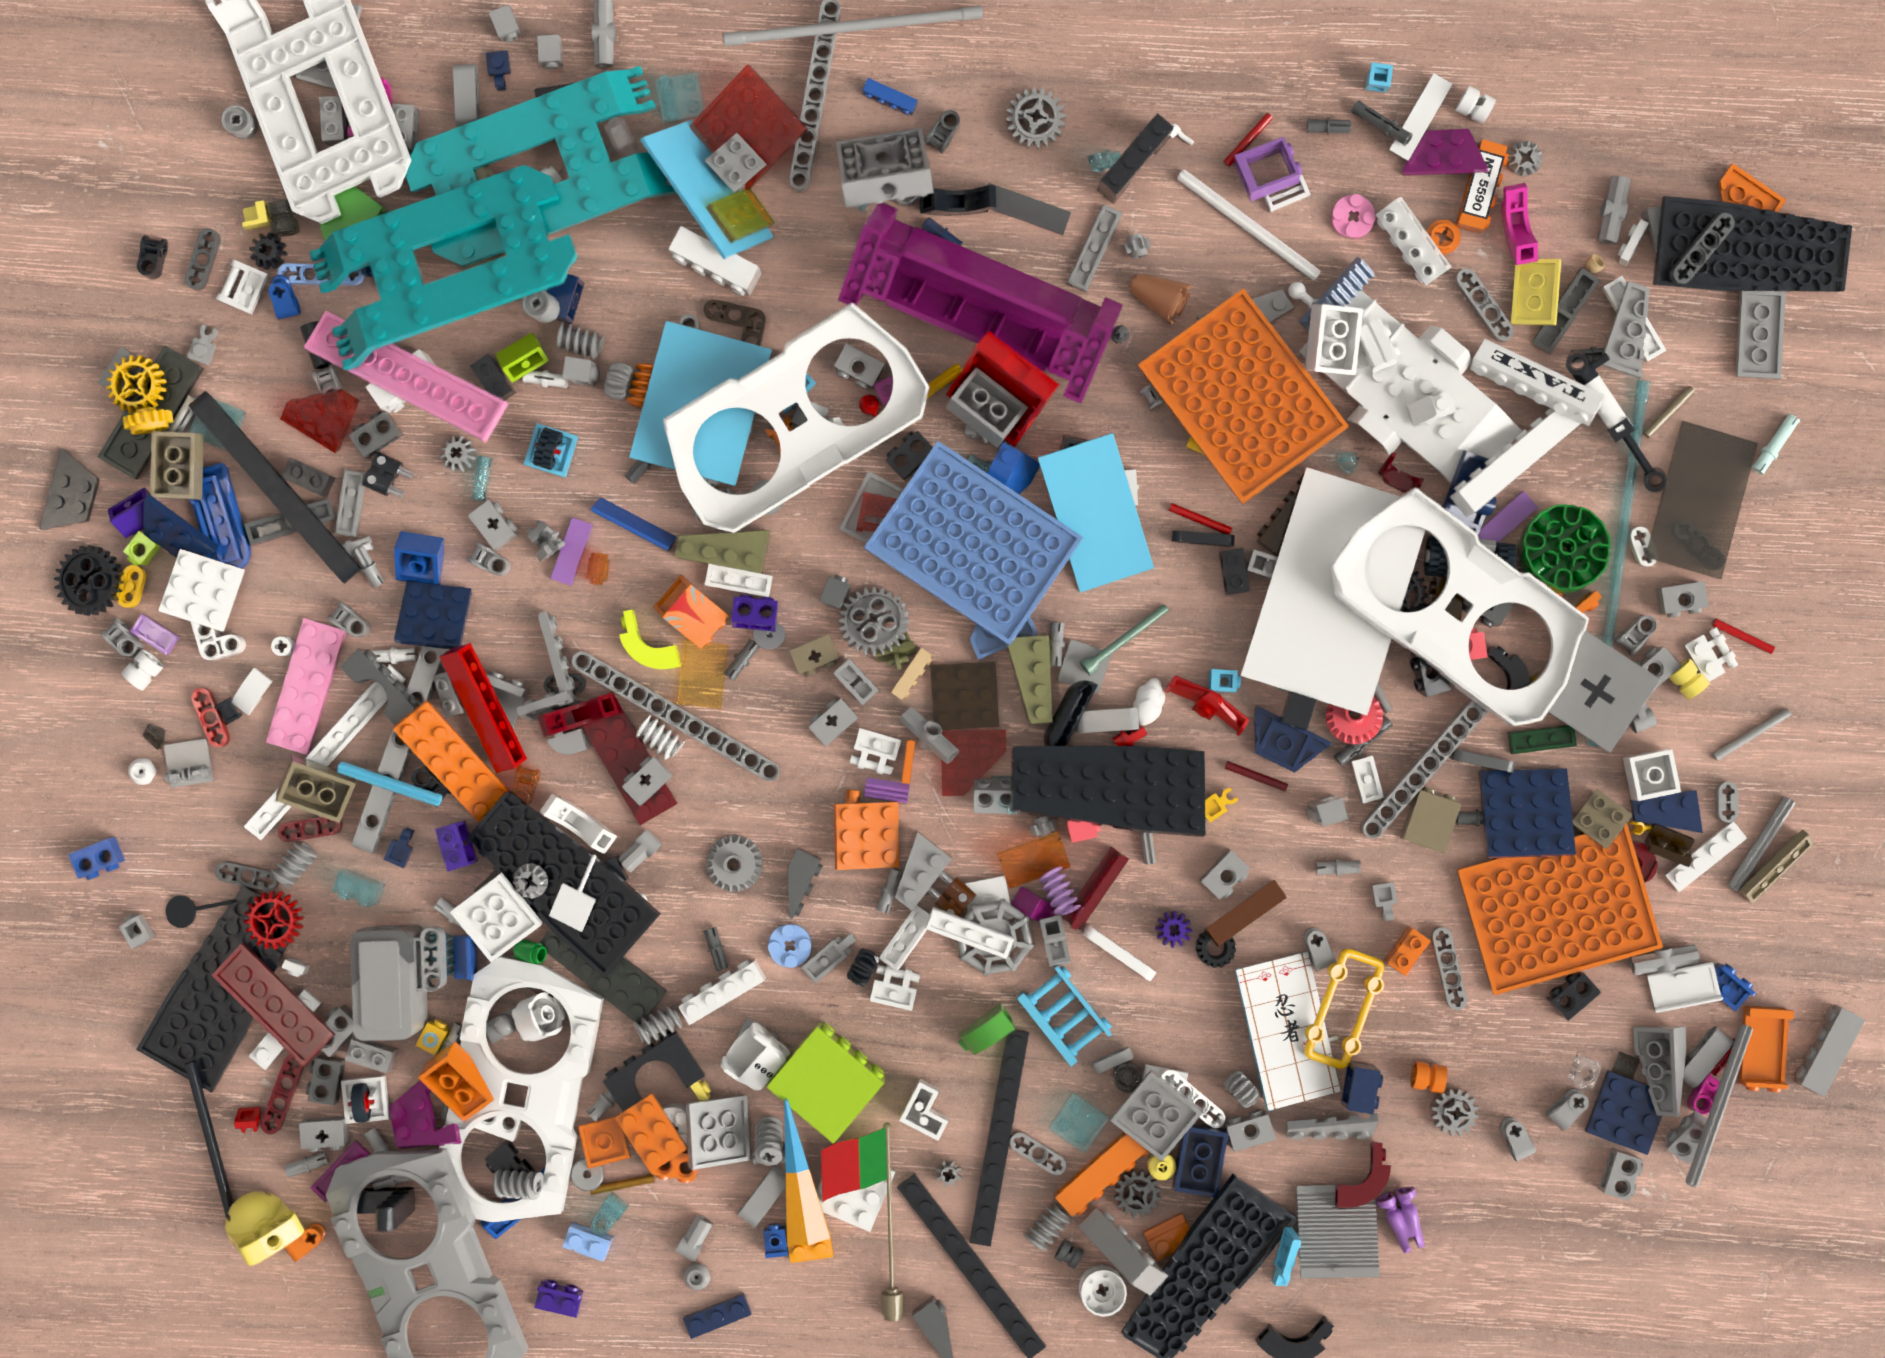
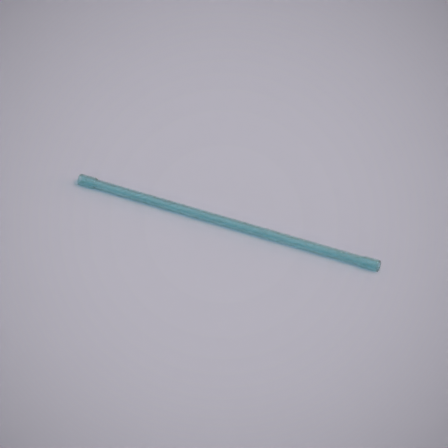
(1641, 400)

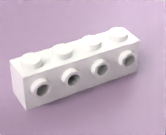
(1413, 241)
(726, 989)

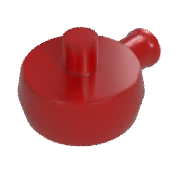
(869, 405)

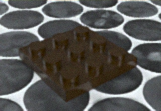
(965, 695)

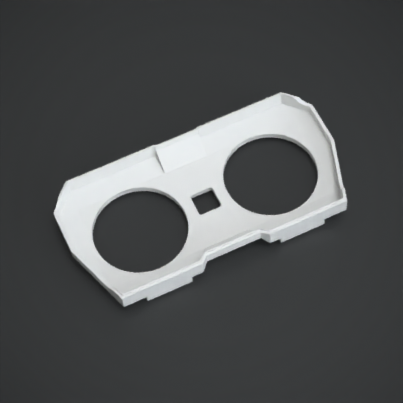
(808, 449)
(1480, 580)
(551, 1094)

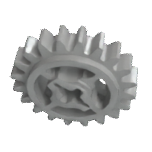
(1043, 121)

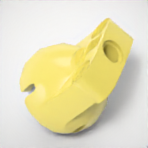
(261, 1226)

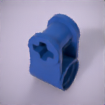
(284, 301)

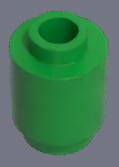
(530, 951)

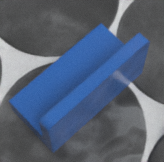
(465, 957)

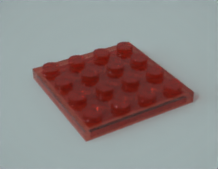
(753, 112)

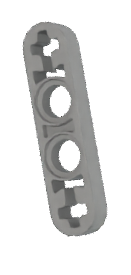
(1481, 307)
(1445, 969)

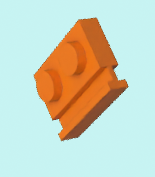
(1166, 1235)

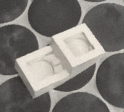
(251, 691)

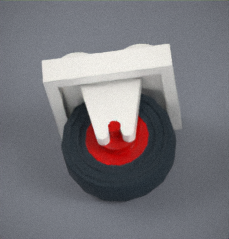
(365, 1099)

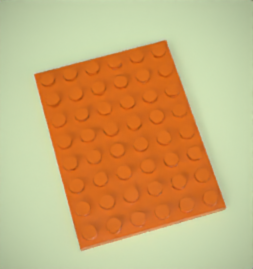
(1242, 396)
(1559, 912)

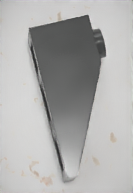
(933, 1322)

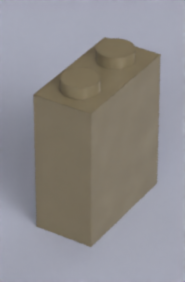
(1431, 820)

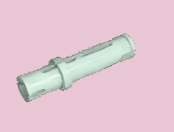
(1771, 451)

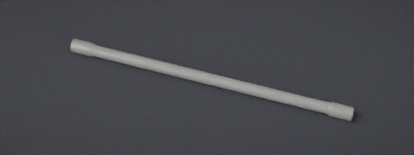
(742, 37)

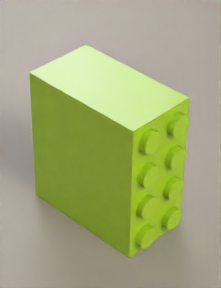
(827, 1081)

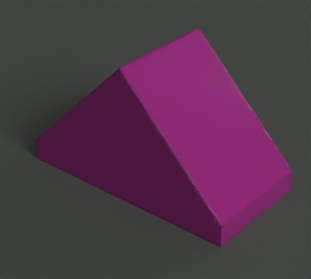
(1032, 905)

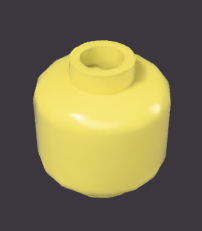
(1168, 1167)

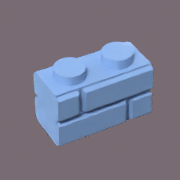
(586, 1242)

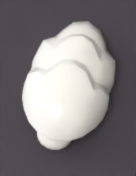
(1149, 701)

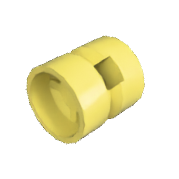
(1690, 681)

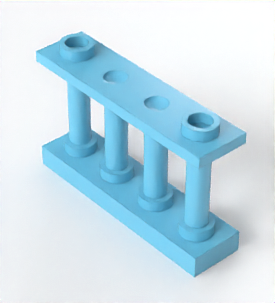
(1043, 1017)

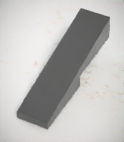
(1568, 307)
(278, 526)

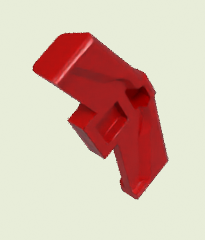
(1208, 703)

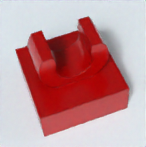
(247, 1118)

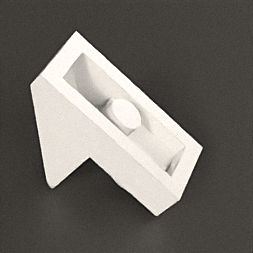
(1431, 408)

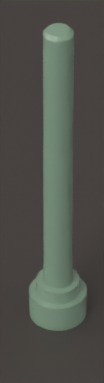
(1090, 664)

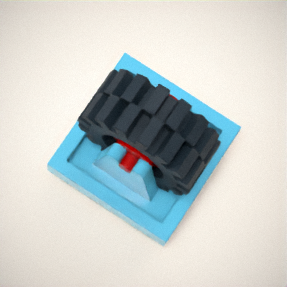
(551, 450)

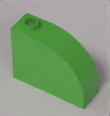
(354, 208)
(986, 1030)

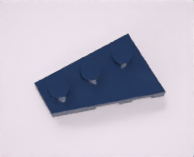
(1671, 810)

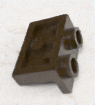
(1670, 844)

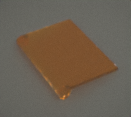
(1033, 859)

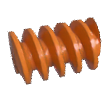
(640, 385)

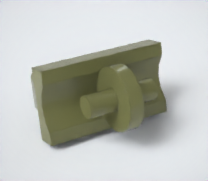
(899, 654)

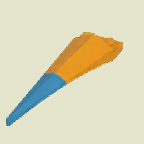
(806, 1225)

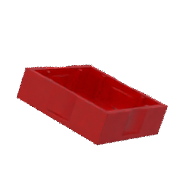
(1014, 375)

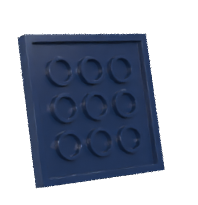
(1527, 813)

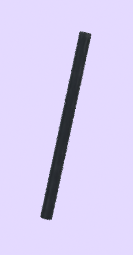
(209, 1135)

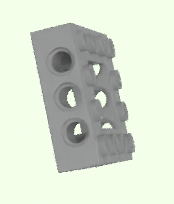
(903, 166)

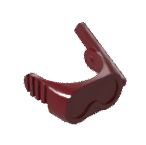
(1398, 478)

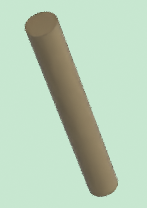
(1668, 412)

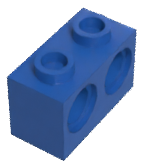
(95, 854)

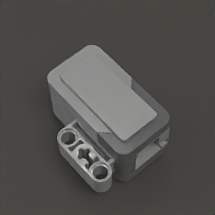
(392, 979)

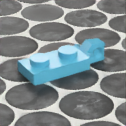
(1285, 1256)

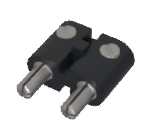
(383, 474)

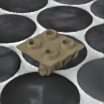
(1601, 819)

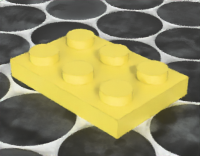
(1536, 293)

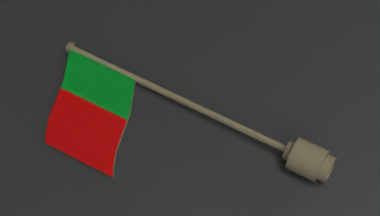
(856, 1166)

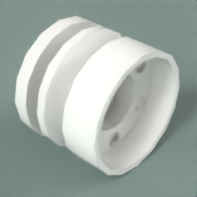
(1102, 1303)

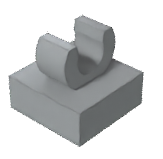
(540, 533)

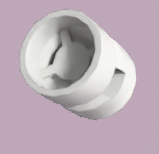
(1475, 105)
(142, 669)

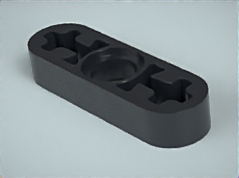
(1203, 538)

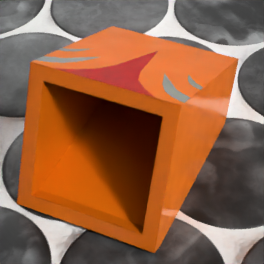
(691, 612)

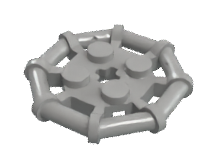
(1002, 925)

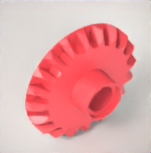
(1354, 730)

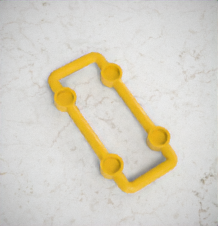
(1351, 1044)

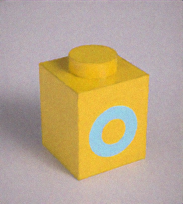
(433, 1036)

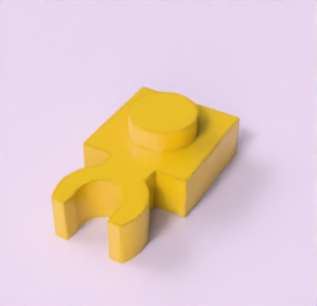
(1216, 805)

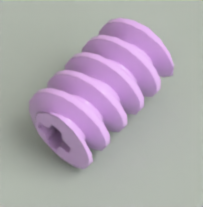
(1058, 892)

